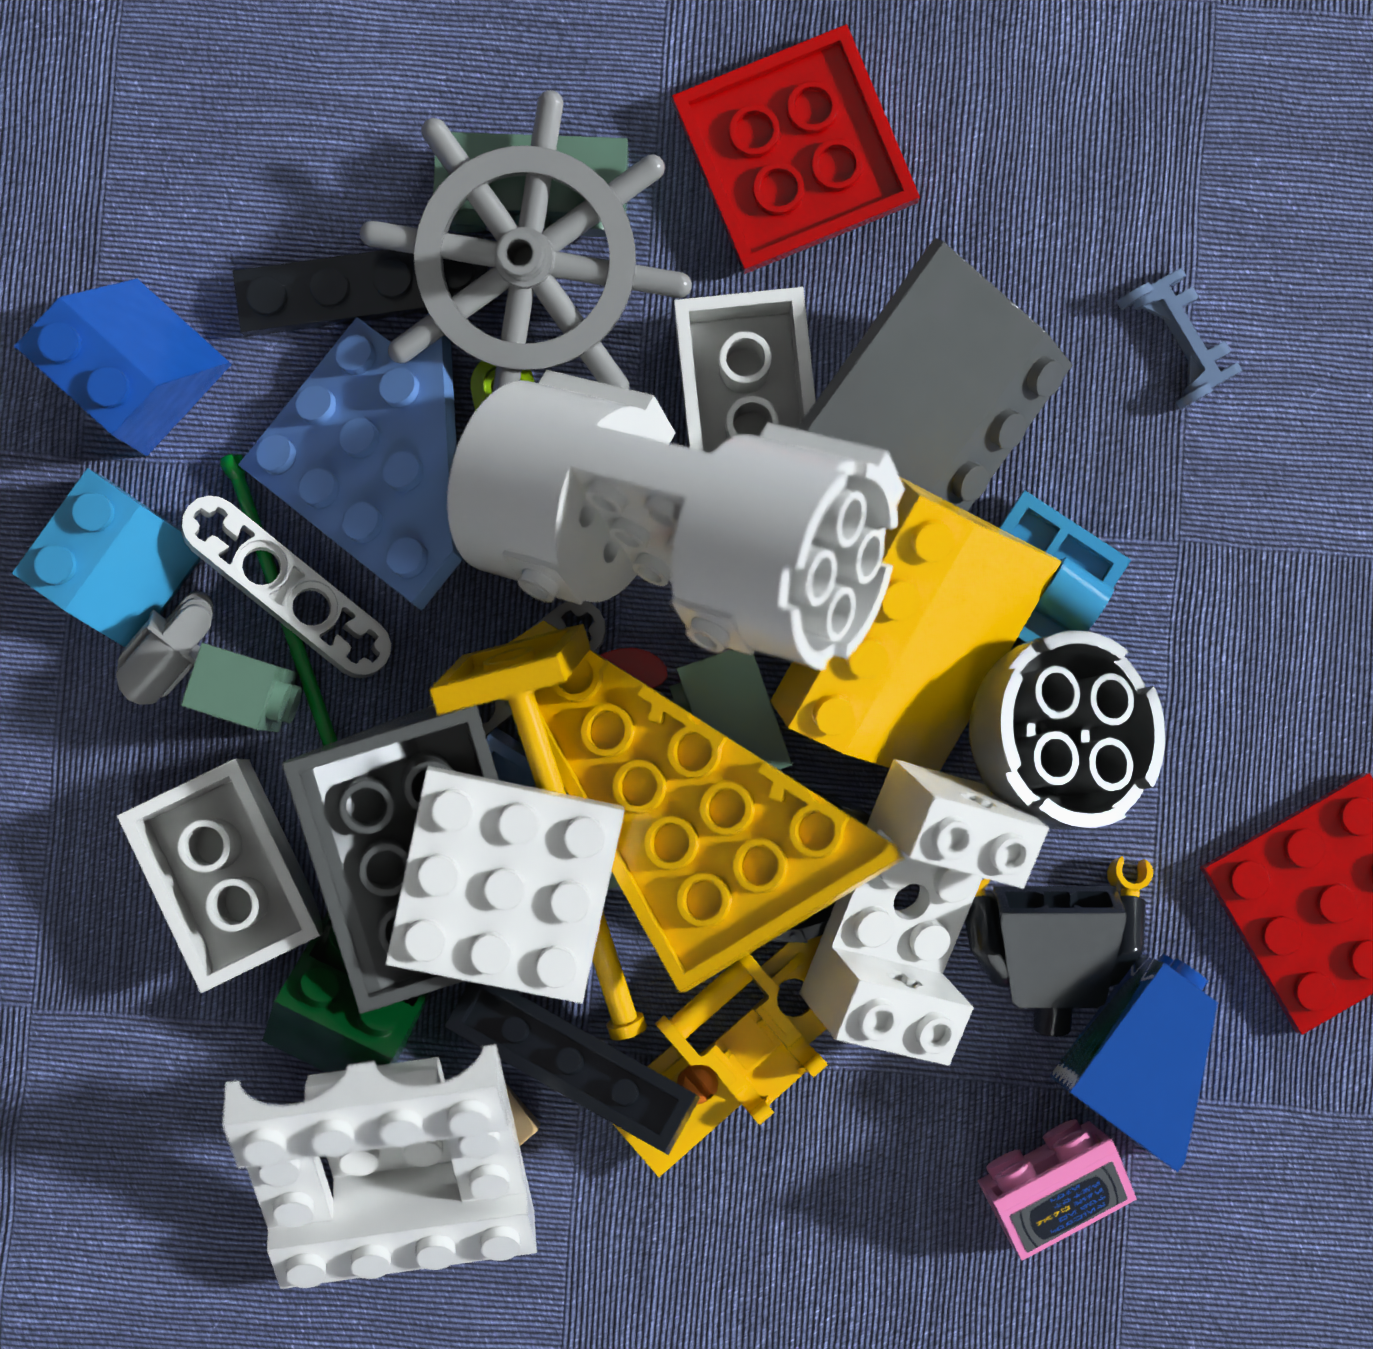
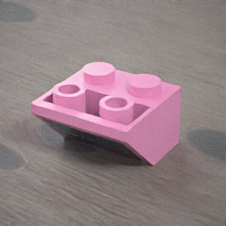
(1056, 1187)

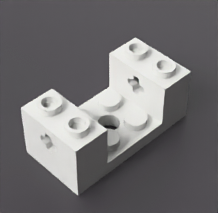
(883, 967)

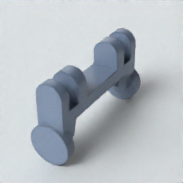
(1162, 302)

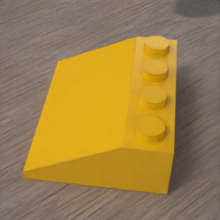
(944, 621)

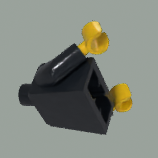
(1059, 942)

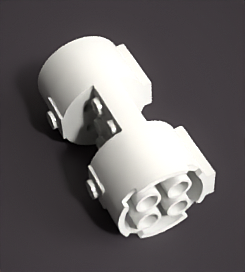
(762, 539)

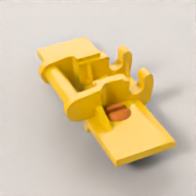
(749, 1061)

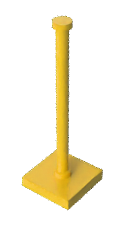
(513, 675)

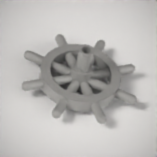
(525, 254)

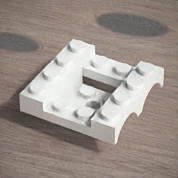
(416, 1163)

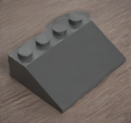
(943, 379)
(359, 823)

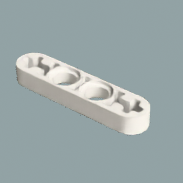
(292, 580)

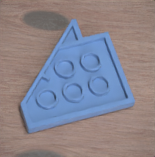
(371, 458)

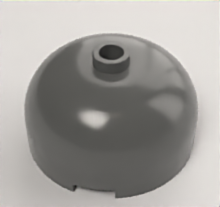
(1067, 730)

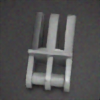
(164, 650)

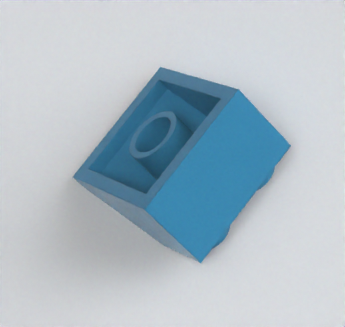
(107, 559)

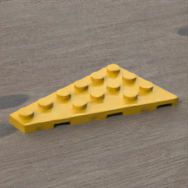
(710, 836)

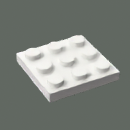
(505, 885)

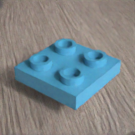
(1081, 581)

